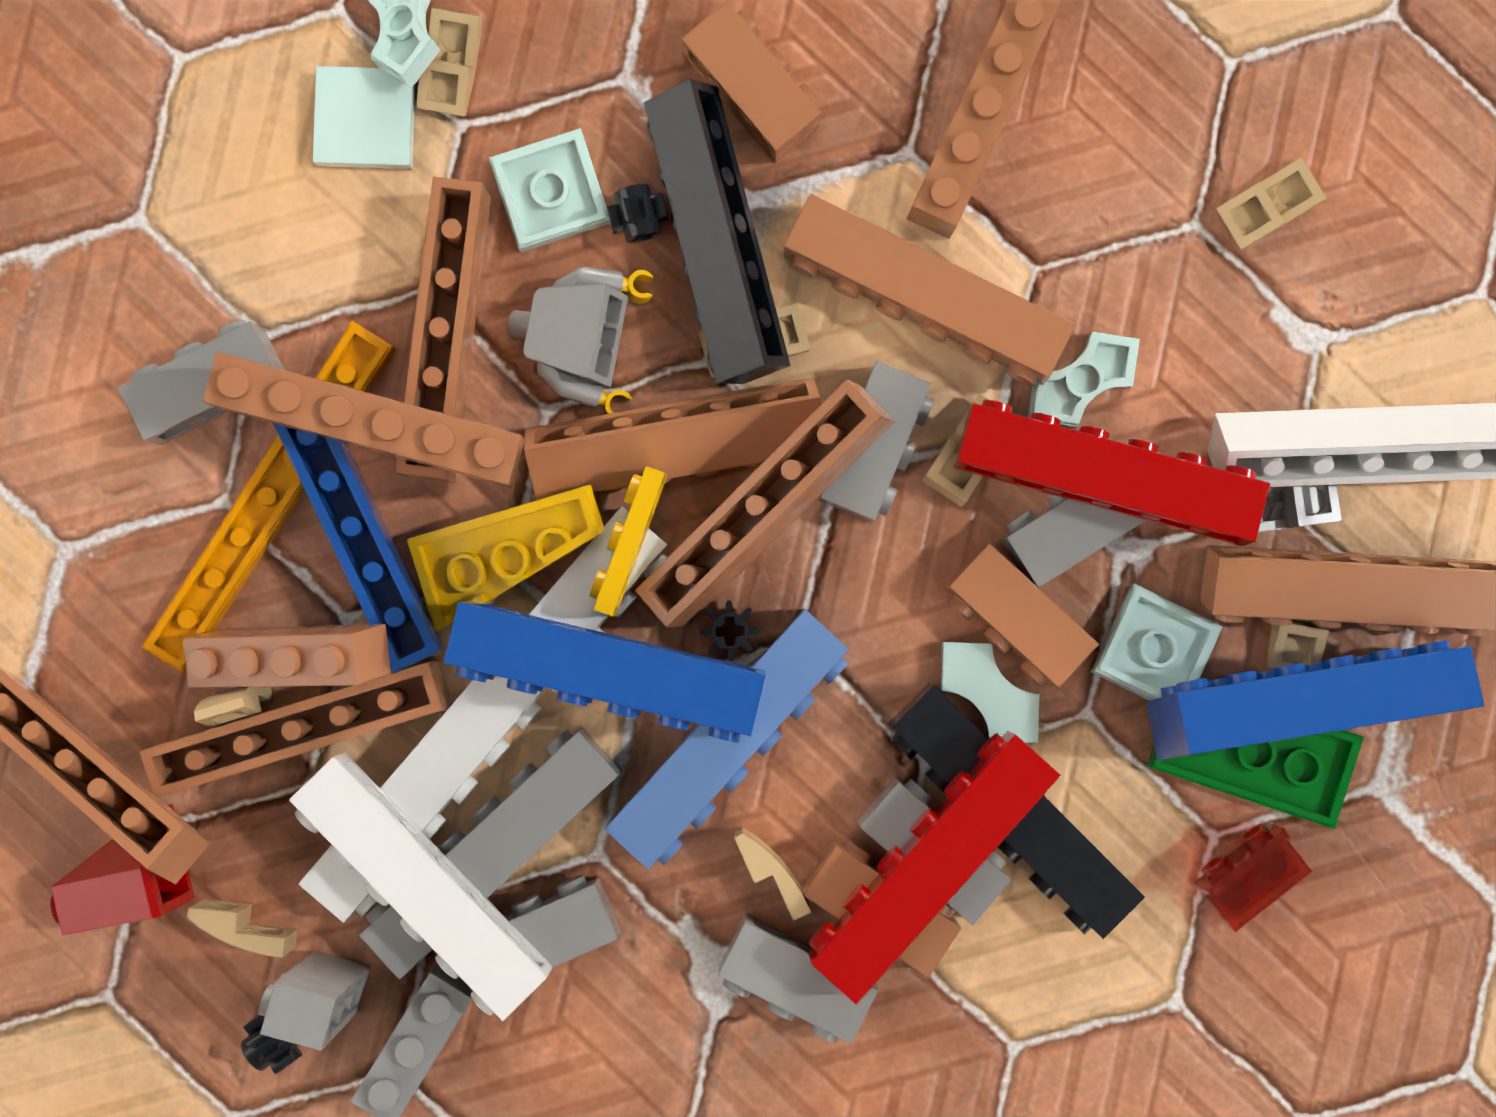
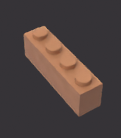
(287, 656)

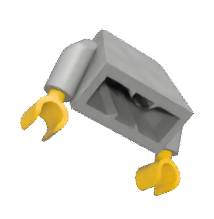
(578, 331)

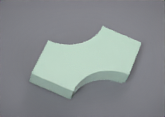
(403, 40)
(1103, 365)
(972, 673)

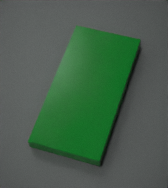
(1289, 775)

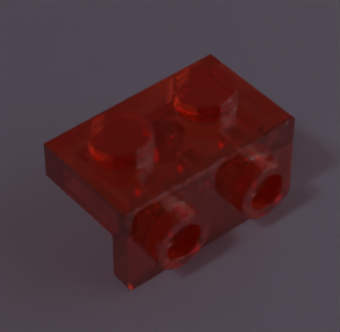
(1252, 875)

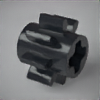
(637, 213)
(720, 641)
(266, 1051)

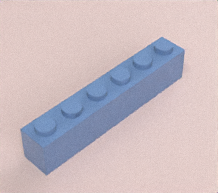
(703, 765)

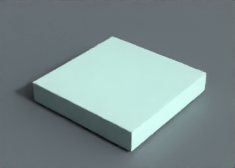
(362, 119)
(550, 190)
(1154, 644)

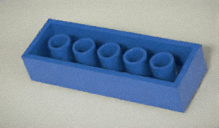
(604, 668)
(1313, 698)

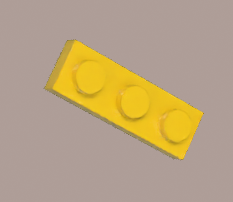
(627, 540)

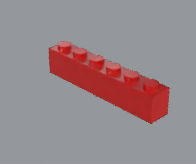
(1112, 474)
(931, 865)

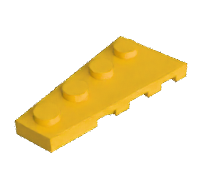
(500, 550)

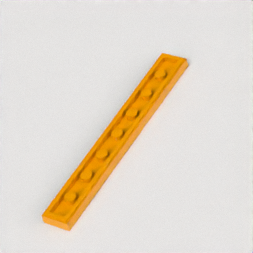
(255, 515)

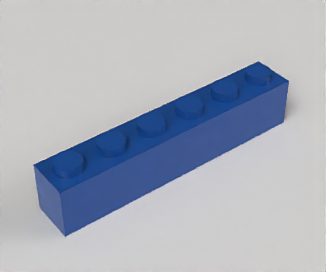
(362, 544)

